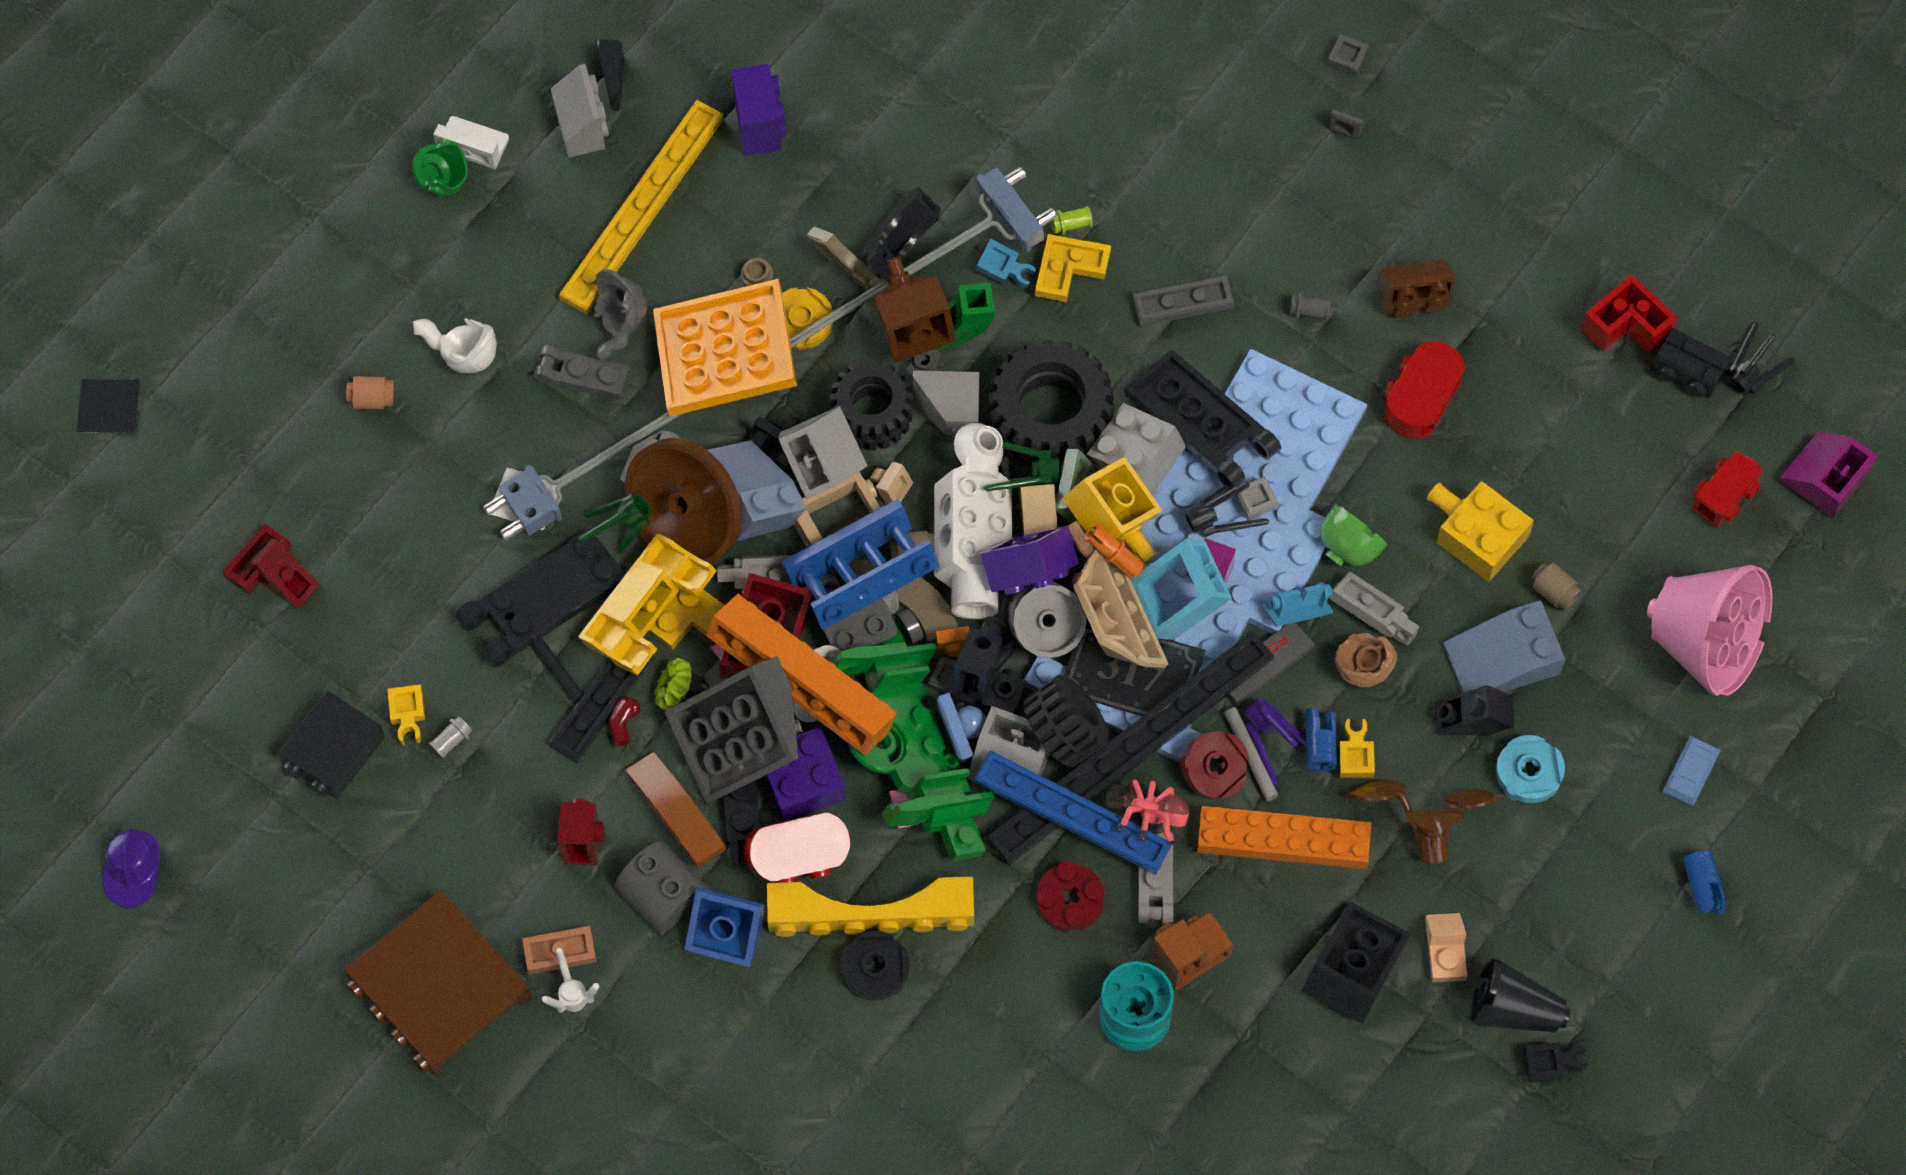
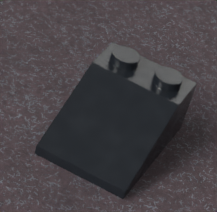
(1356, 962)

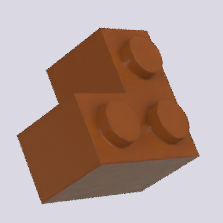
(1190, 948)

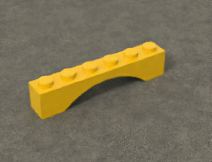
(798, 908)

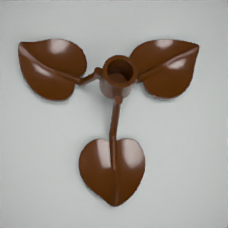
(1434, 823)

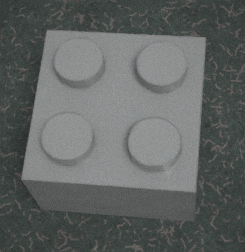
(1144, 441)

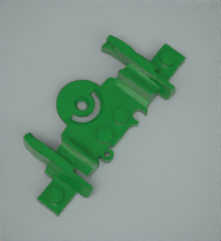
(921, 769)

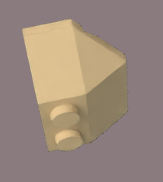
(1117, 613)

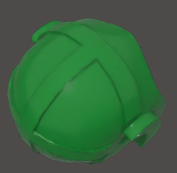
(440, 168)

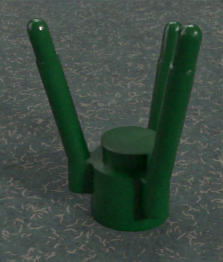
(1043, 471)
(632, 512)

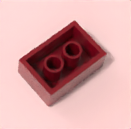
(780, 602)

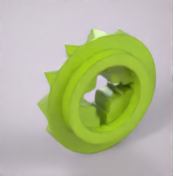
(673, 684)

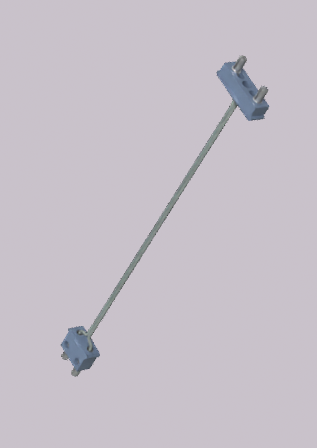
(536, 506)

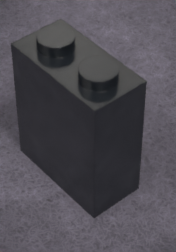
(331, 746)

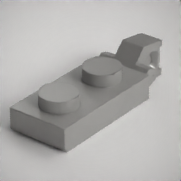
(760, 565)
(1374, 608)

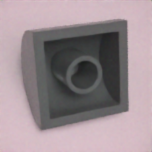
(659, 886)

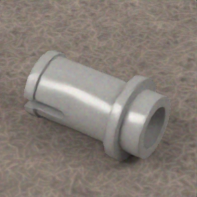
(450, 737)

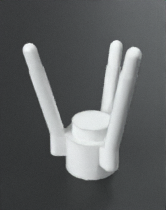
(571, 992)

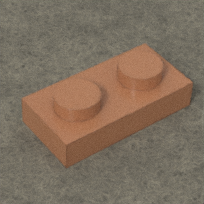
(575, 943)

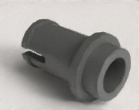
(1309, 306)
(1000, 618)

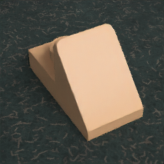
(1446, 947)

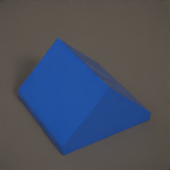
(725, 927)

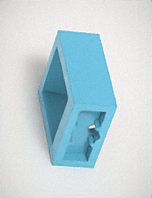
(1205, 577)

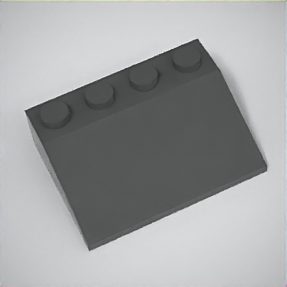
(737, 729)

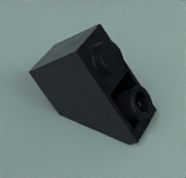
(1475, 713)

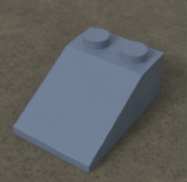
(765, 491)
(1506, 650)

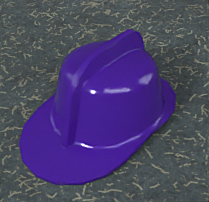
(131, 868)

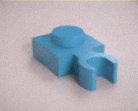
(1001, 262)

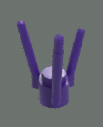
(1266, 719)

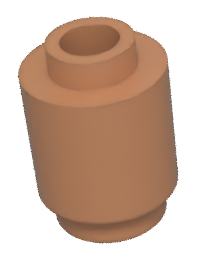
(370, 392)

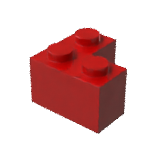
(1632, 311)

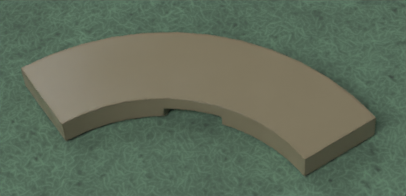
(836, 251)
(922, 600)

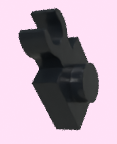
(1548, 1063)

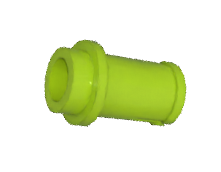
(1071, 220)

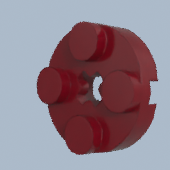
(1196, 764)
(1073, 916)

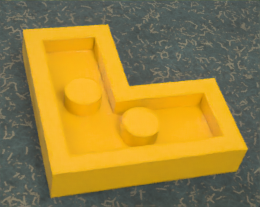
(1068, 257)
(683, 614)

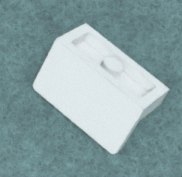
(476, 141)

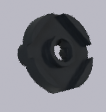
(862, 980)

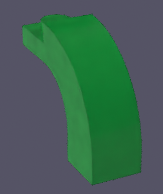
(971, 312)

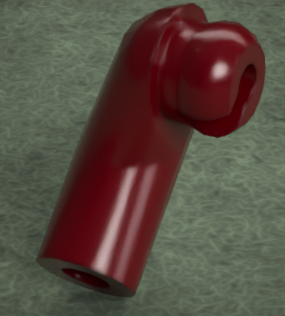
(618, 718)

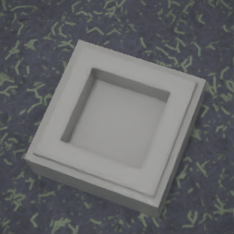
(1257, 499)

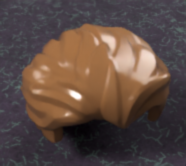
(1365, 660)

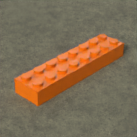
(1284, 837)

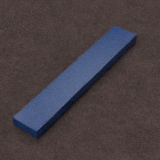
(1071, 812)

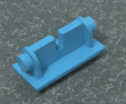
(1297, 606)

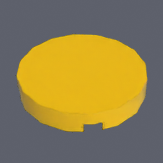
(802, 310)

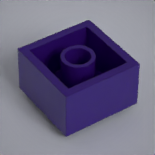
(758, 109)
(1030, 560)
(809, 781)

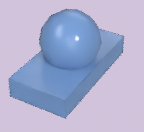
(960, 725)

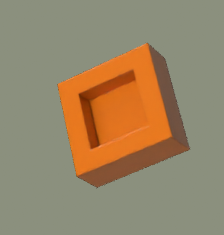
(950, 641)

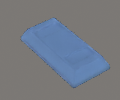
(1691, 771)

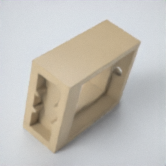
(806, 526)

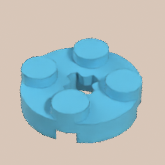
(1519, 785)

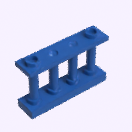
(848, 545)

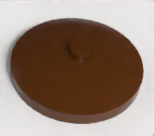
(688, 497)

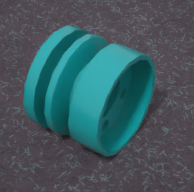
(1141, 989)

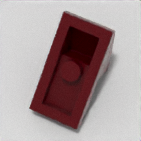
(284, 574)

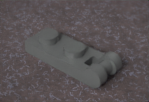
(582, 373)

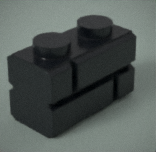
(1691, 364)

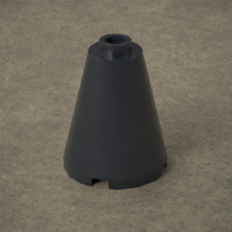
(1516, 1001)

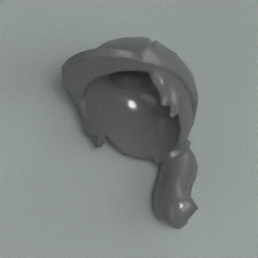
(621, 308)

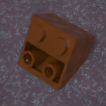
(1416, 288)

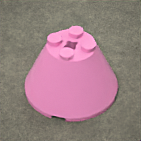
(1714, 624)

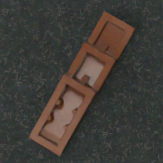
(675, 809)

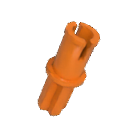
(1114, 550)

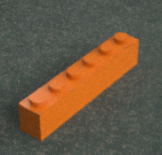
(814, 681)

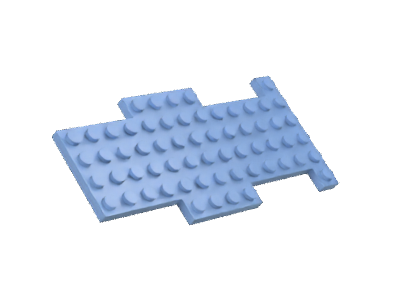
(1276, 557)

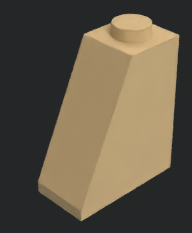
(1037, 508)

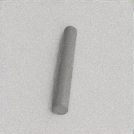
(1255, 762)

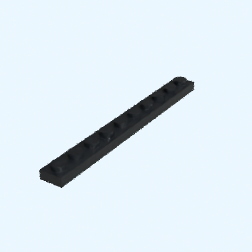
(1140, 740)

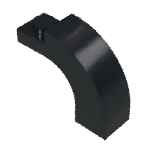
(899, 232)

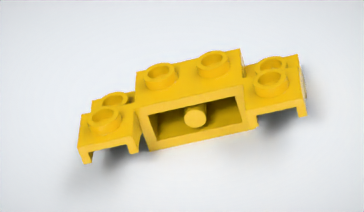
(640, 599)

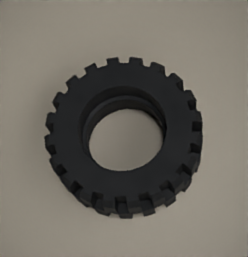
(1050, 366)

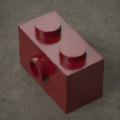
(580, 832)

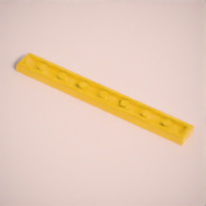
(642, 204)

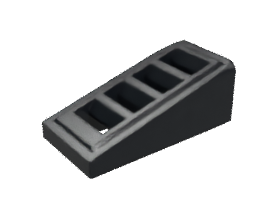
(612, 64)

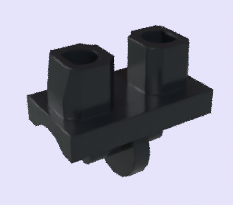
(767, 437)

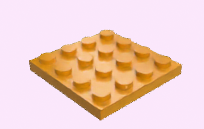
(724, 347)

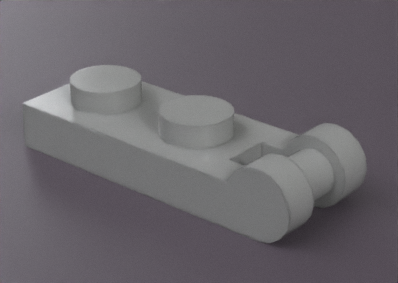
(1156, 888)

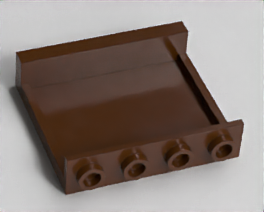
(435, 983)

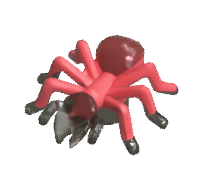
(1155, 812)

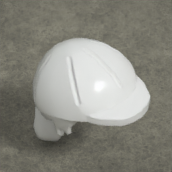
(464, 348)

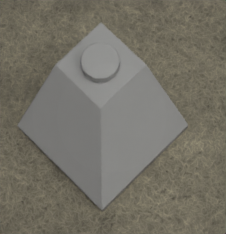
(947, 398)

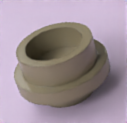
(756, 271)

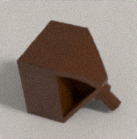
(913, 313)

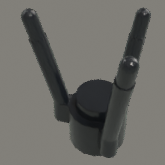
(1744, 376)
(1202, 515)

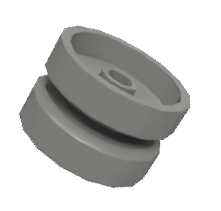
(1049, 639)

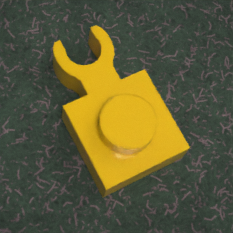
(406, 708)
(1356, 755)

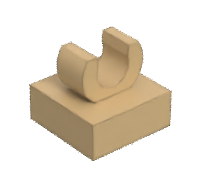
(892, 483)

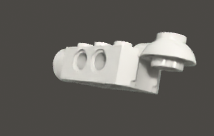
(971, 520)

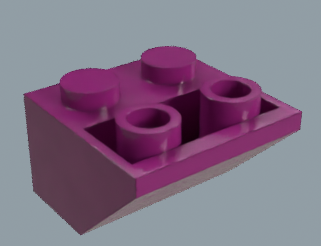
(1829, 471)

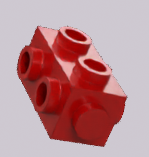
(1731, 484)

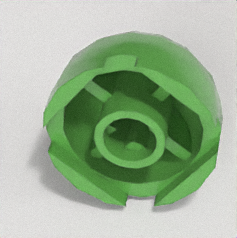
(1349, 539)

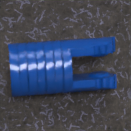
(1321, 742)
(1705, 882)

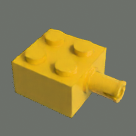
(1117, 502)
(1481, 528)

